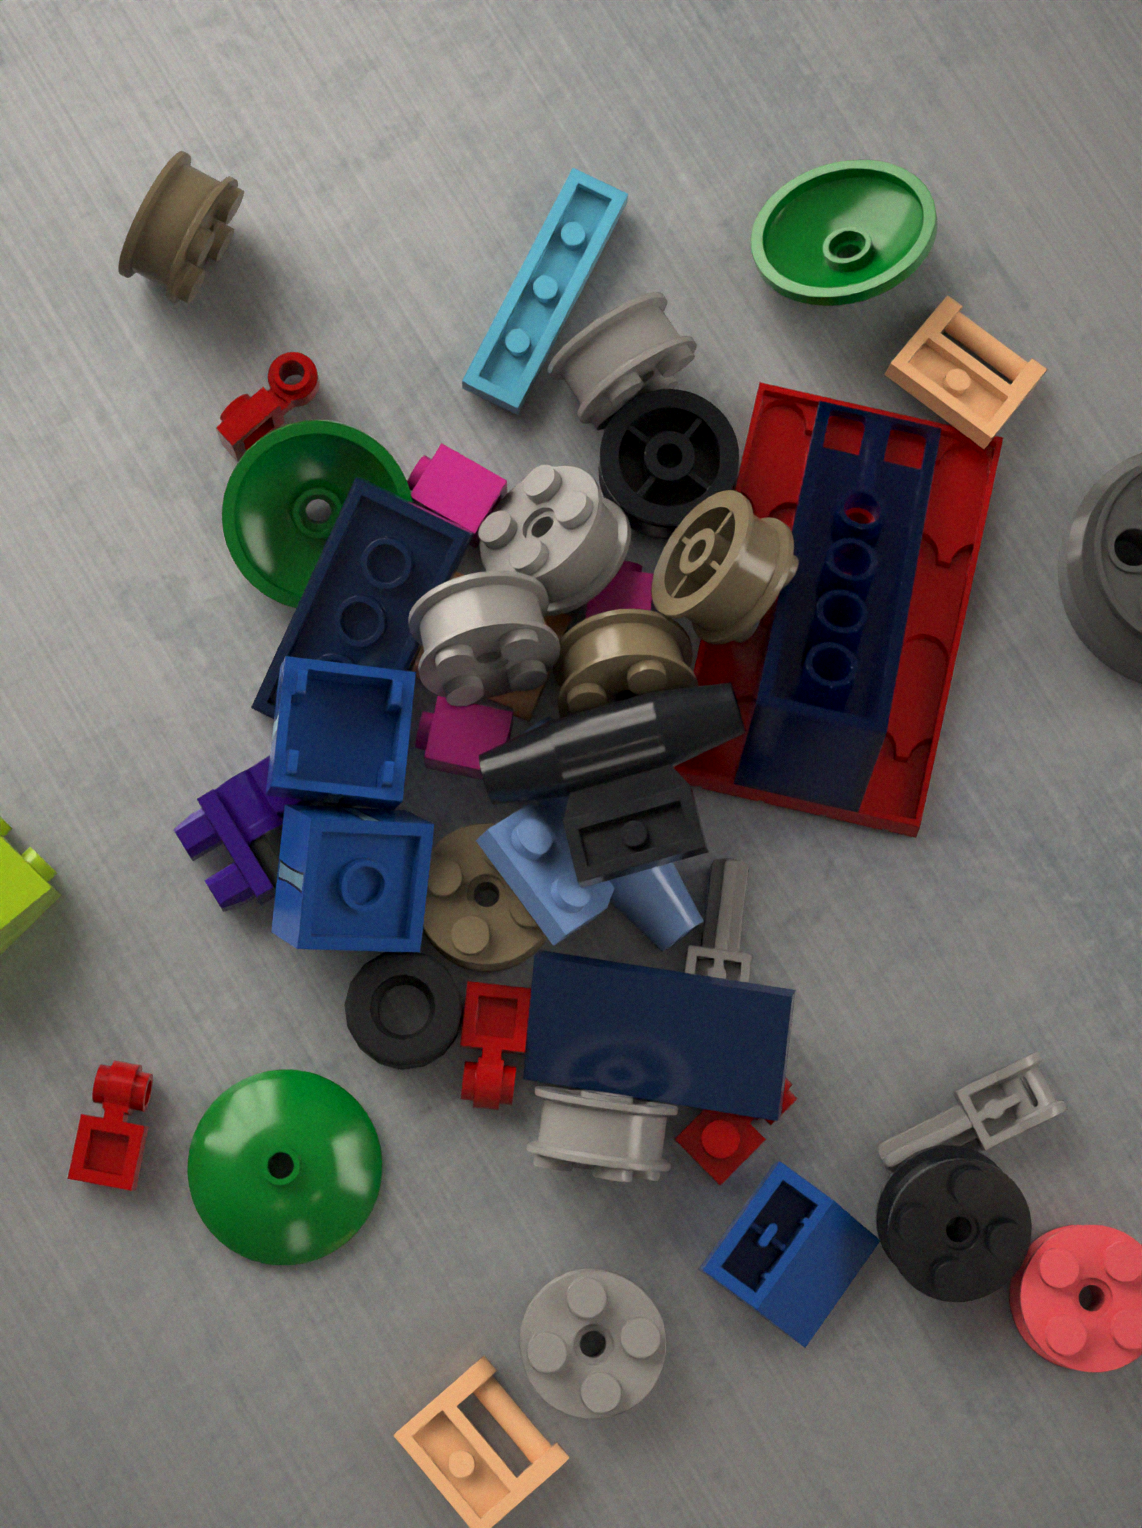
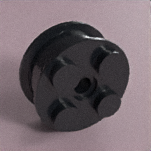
(661, 427)
(974, 1252)

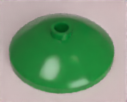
(844, 232)
(274, 483)
(332, 1175)

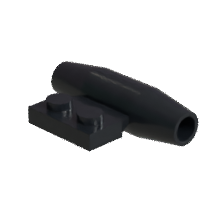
(618, 769)

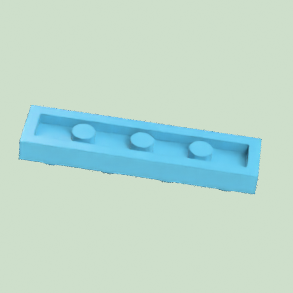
(545, 291)

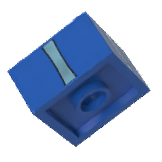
(341, 733)
(352, 879)

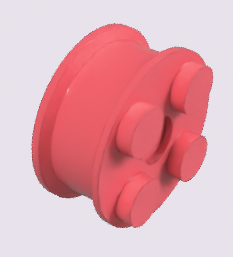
(1048, 1305)

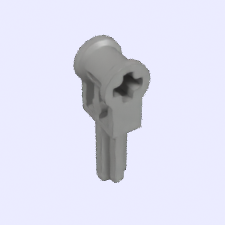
(722, 925)
(986, 1112)

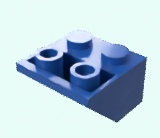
(790, 1253)

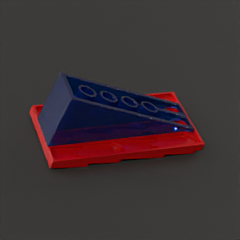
(864, 640)

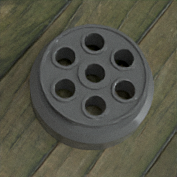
(1094, 585)

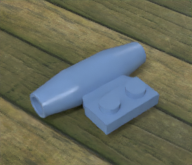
(538, 867)

